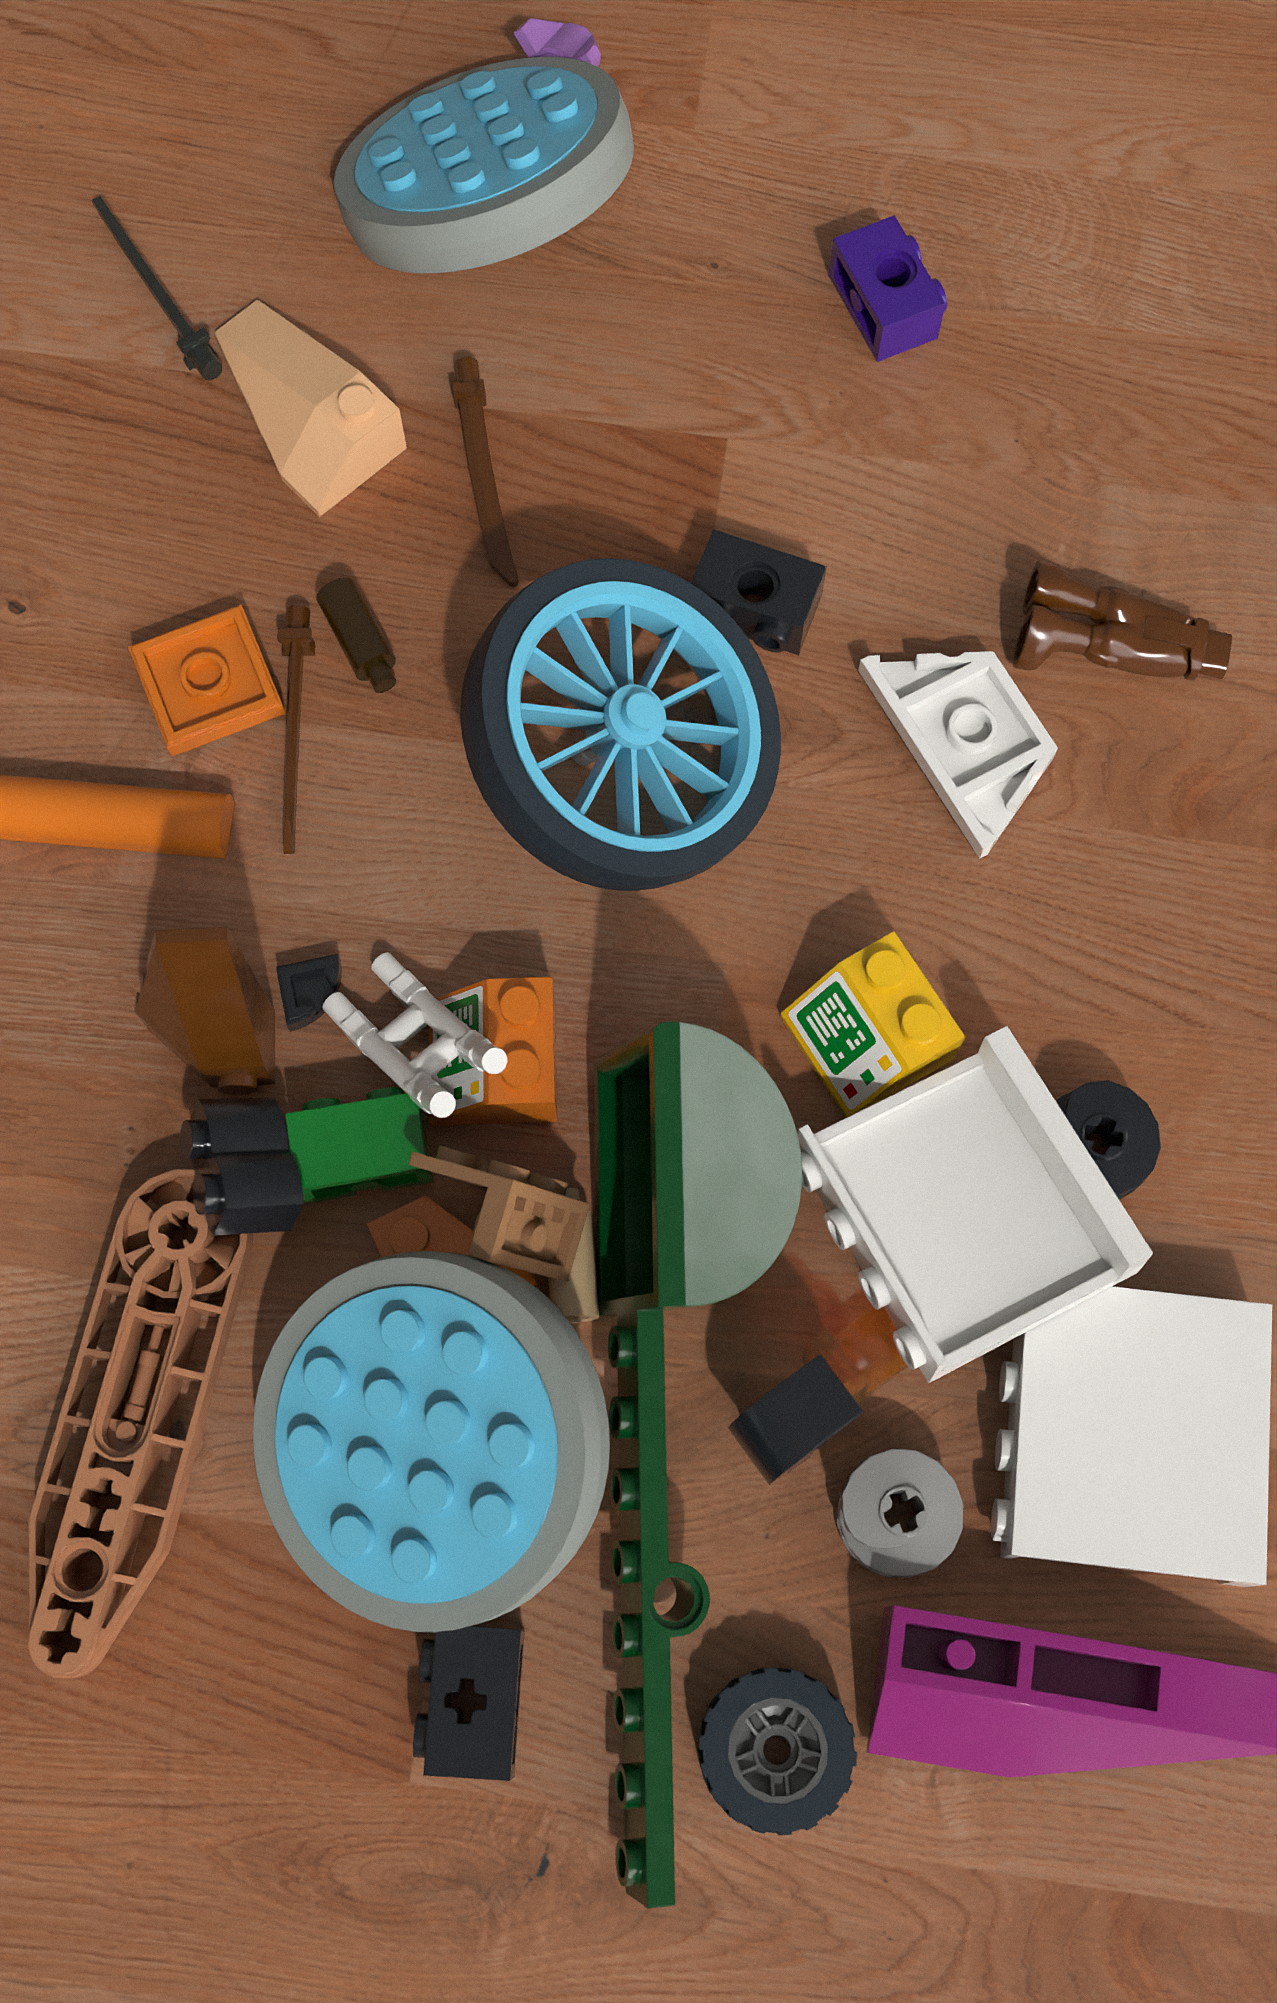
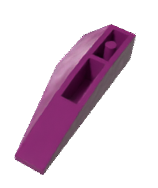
(1055, 1701)

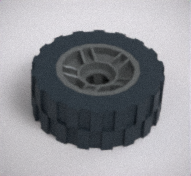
(800, 1787)

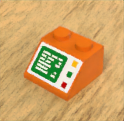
(520, 1021)

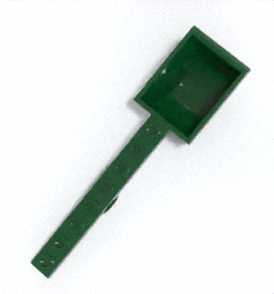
(689, 1211)

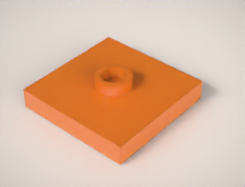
(206, 680)

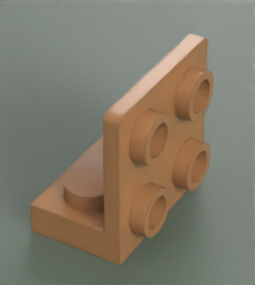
(523, 1216)

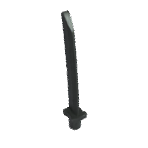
(195, 344)

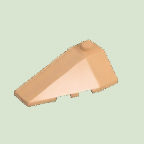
(311, 407)

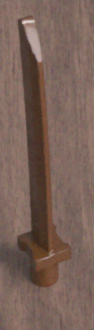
(470, 398)
(296, 644)

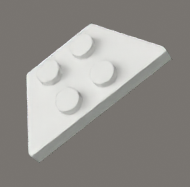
(966, 734)

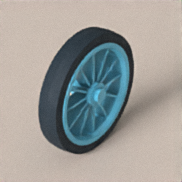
(621, 725)

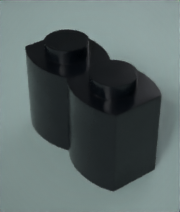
(242, 1166)

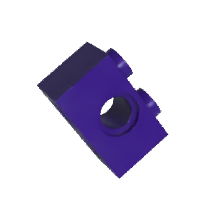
(887, 288)

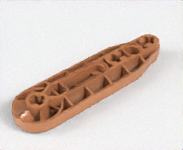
(123, 1454)

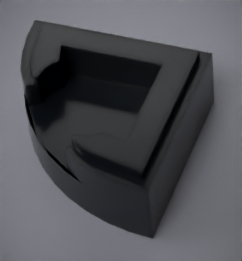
(306, 987)

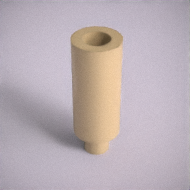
(579, 1295)

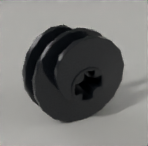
(1124, 1125)

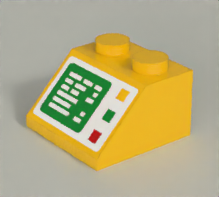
(872, 1026)

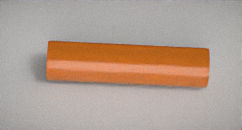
(115, 816)

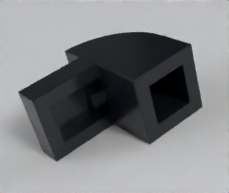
(795, 1419)

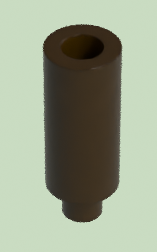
(358, 633)

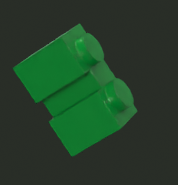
(357, 1144)

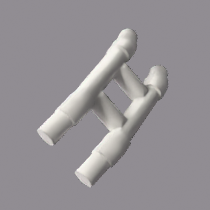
(421, 1010)

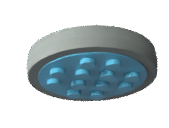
(485, 165)
(430, 1440)

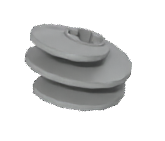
(932, 1529)

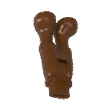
(1127, 634)

